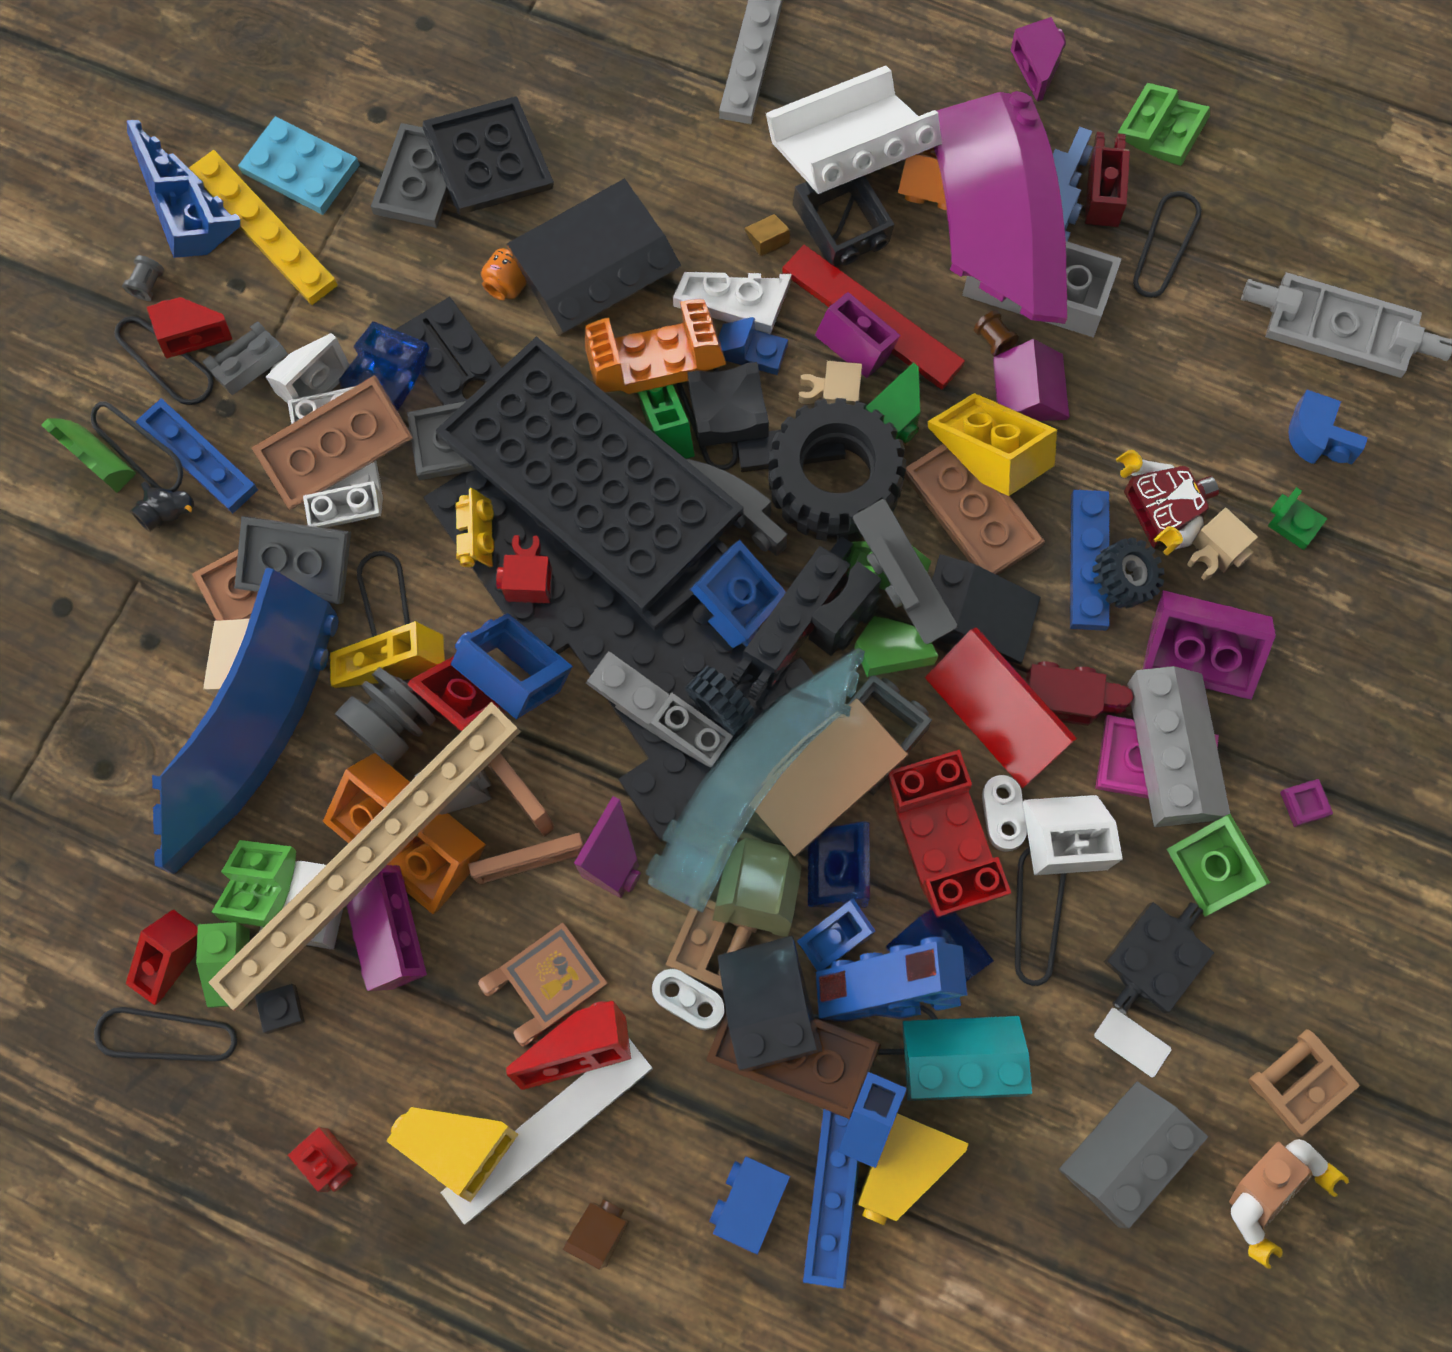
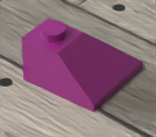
(609, 853)

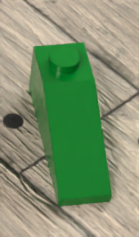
(667, 418)

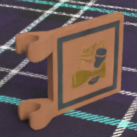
(550, 979)

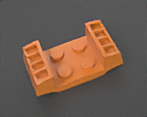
(653, 356)

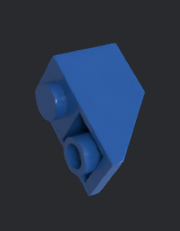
(872, 1119)

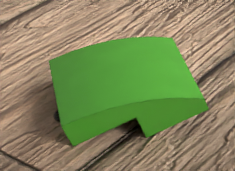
(1164, 124)
(257, 884)

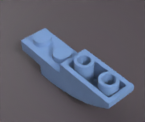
(1068, 177)

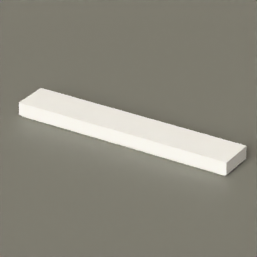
(552, 1128)

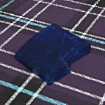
(390, 357)

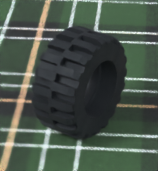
(860, 433)

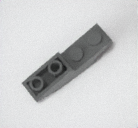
(756, 509)

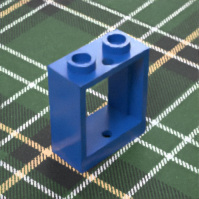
(508, 635)

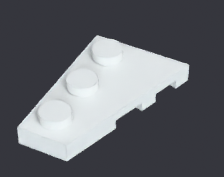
(736, 297)

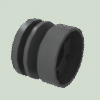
(385, 716)

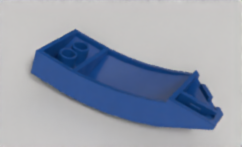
(246, 720)

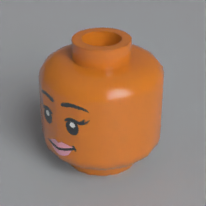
(502, 276)

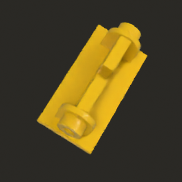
(476, 515)

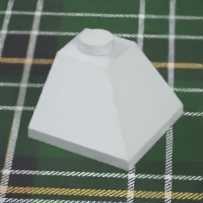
(309, 369)

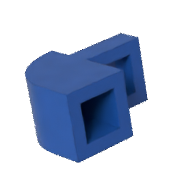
(1313, 431)

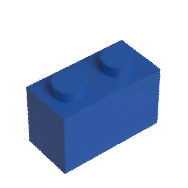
(750, 1204)

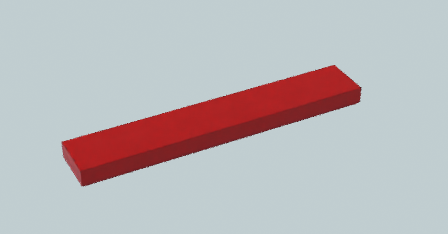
(914, 345)

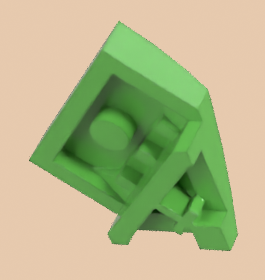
(893, 647)

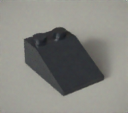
(988, 602)
(768, 1005)

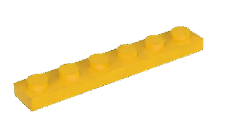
(265, 228)

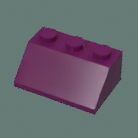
(1211, 640)

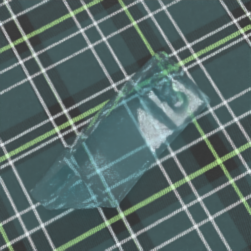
(741, 779)

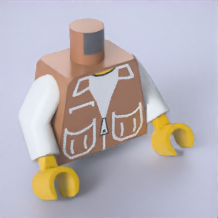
(1272, 1186)

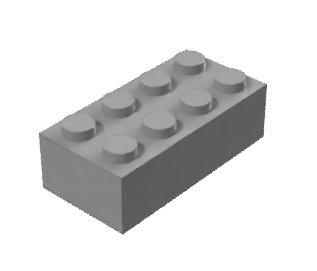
(1088, 288)

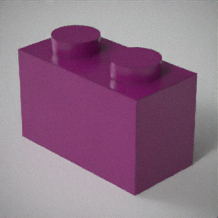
(857, 334)

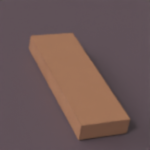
(526, 858)

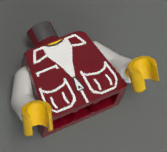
(1166, 500)

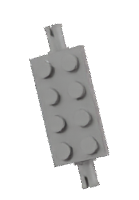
(1345, 324)

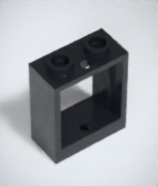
(807, 199)

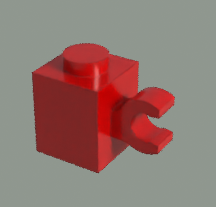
(526, 574)
(323, 1161)

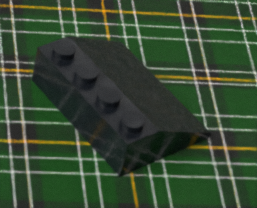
(593, 256)

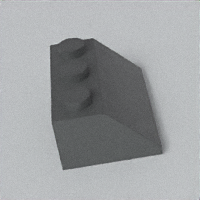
(1133, 1154)

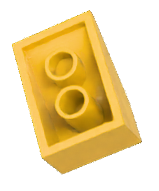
(996, 442)

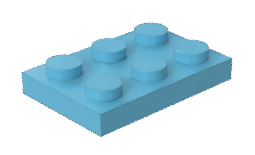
(299, 165)

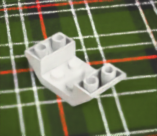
(350, 499)

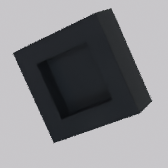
(279, 1008)

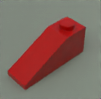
(578, 1045)

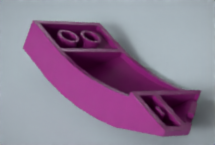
(1004, 203)

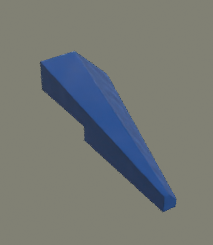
(187, 212)

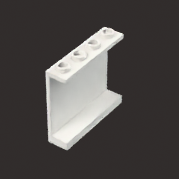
(850, 130)

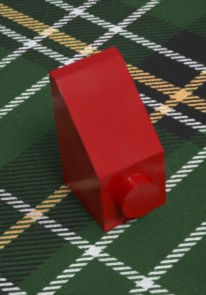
(186, 326)
(162, 955)

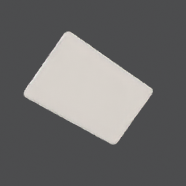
(1132, 1042)

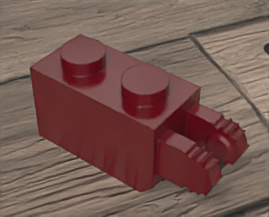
(1107, 182)
(1077, 694)

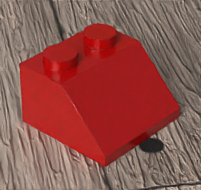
(451, 694)

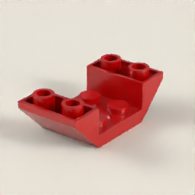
(945, 834)

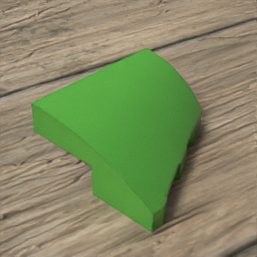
(91, 452)

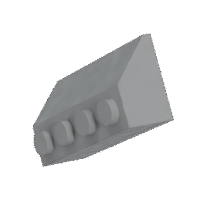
(1177, 746)

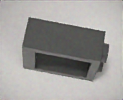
(910, 712)

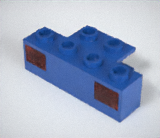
(893, 982)

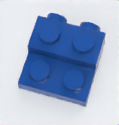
(738, 594)

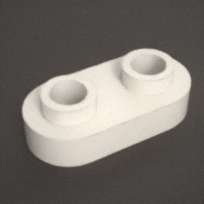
(1004, 811)
(689, 999)

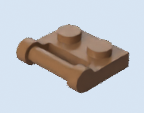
(698, 943)
(1313, 1093)

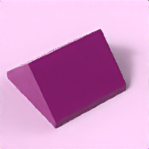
(1032, 381)

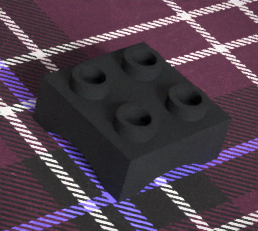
(728, 405)
(839, 618)

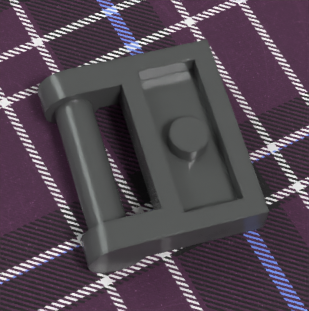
(245, 359)

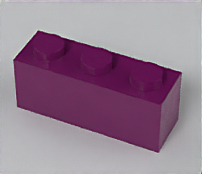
(385, 932)

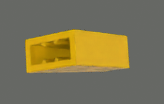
(452, 1147)
(907, 1168)

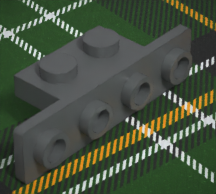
(906, 574)

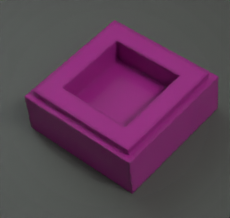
(1306, 802)

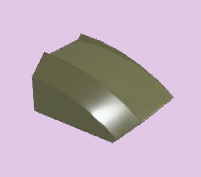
(759, 887)

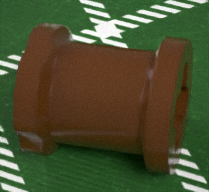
(995, 332)

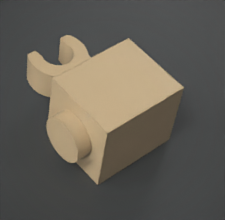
(841, 381)
(1223, 543)

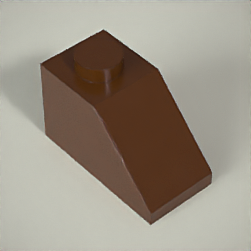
(597, 1234)

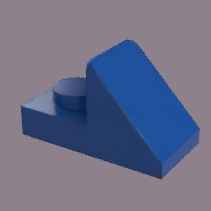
(746, 345)
(836, 935)

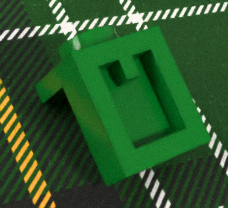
(1295, 519)

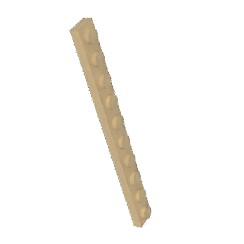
(363, 858)

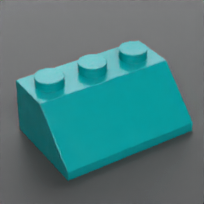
(966, 1058)

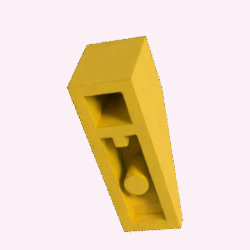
(400, 652)

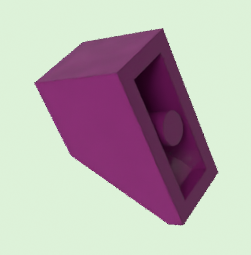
(1038, 53)

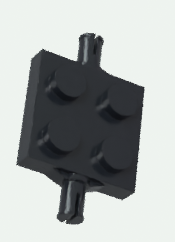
(1158, 957)

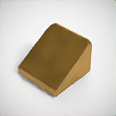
(768, 234)

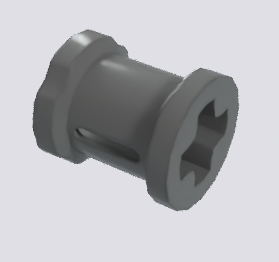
(143, 278)

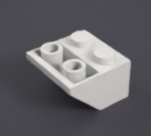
(1071, 835)

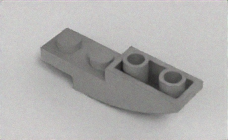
(658, 711)

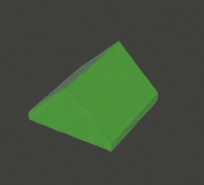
(1218, 865)

